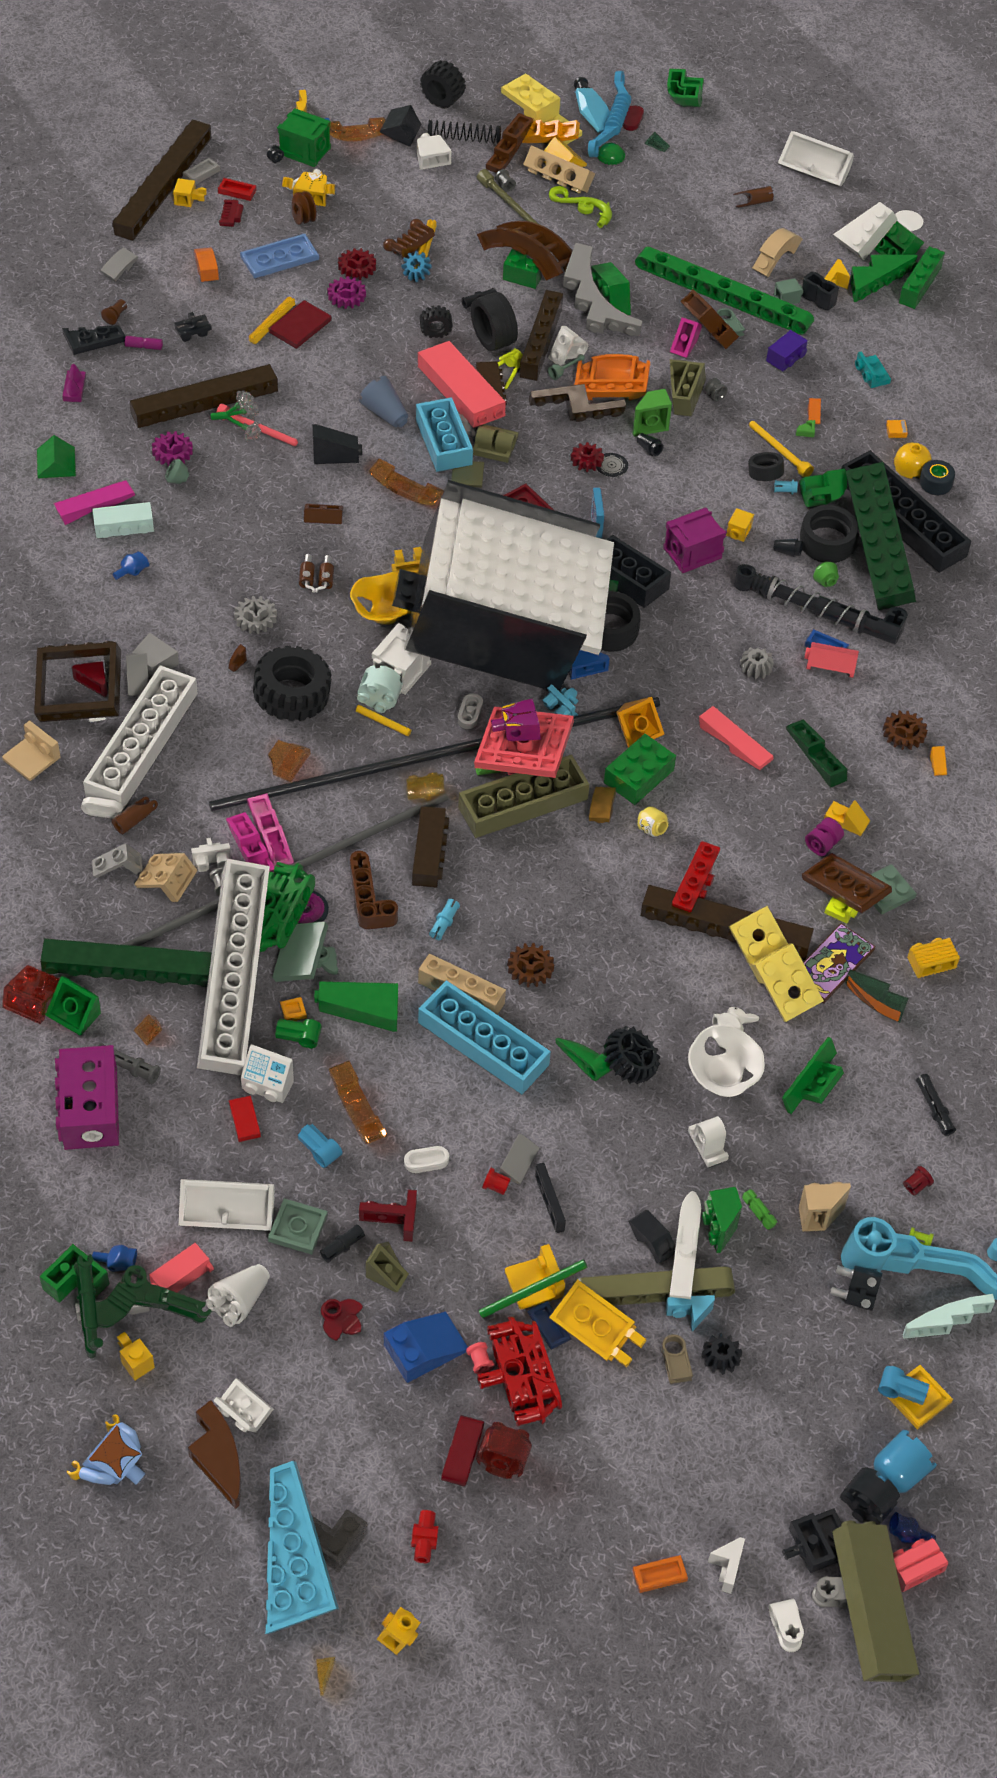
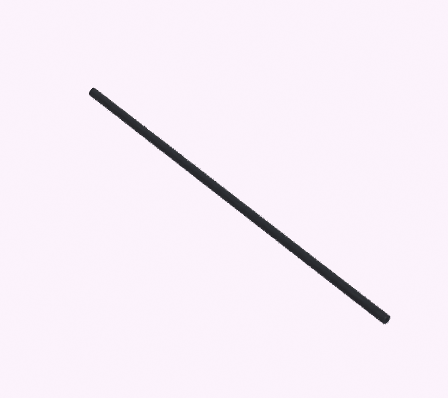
(388, 764)

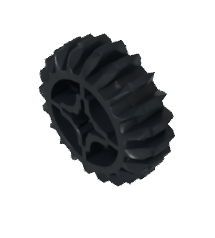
(631, 1055)

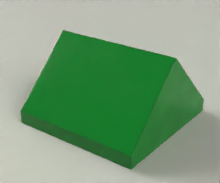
(56, 459)
(73, 1006)

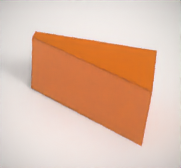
(814, 410)

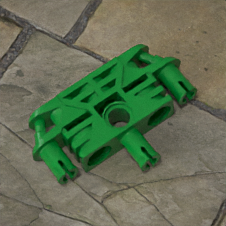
(284, 903)

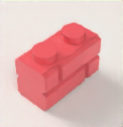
(919, 1563)

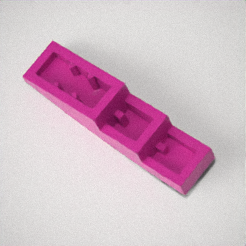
(270, 829)
(249, 840)

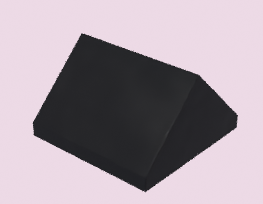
(402, 125)

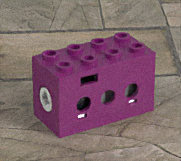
(90, 1084)

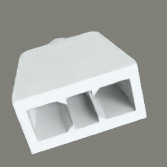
(432, 151)

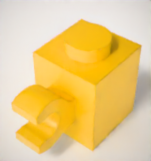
(186, 192)
(135, 1356)

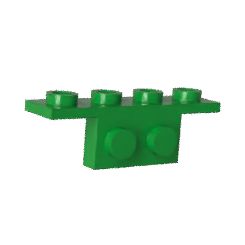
(815, 1079)

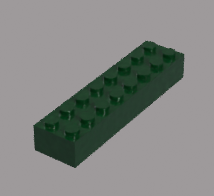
(881, 536)

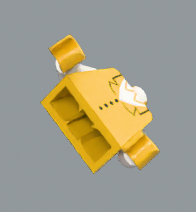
(314, 183)

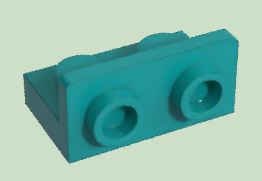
(872, 370)

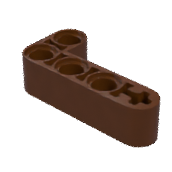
(370, 913)

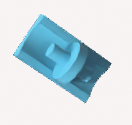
(564, 701)

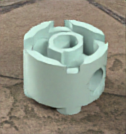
(379, 688)

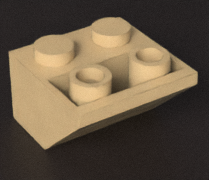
(822, 1204)

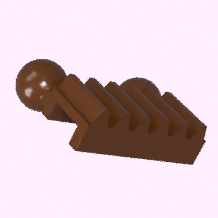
(409, 243)

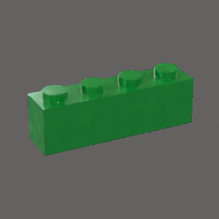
(921, 277)

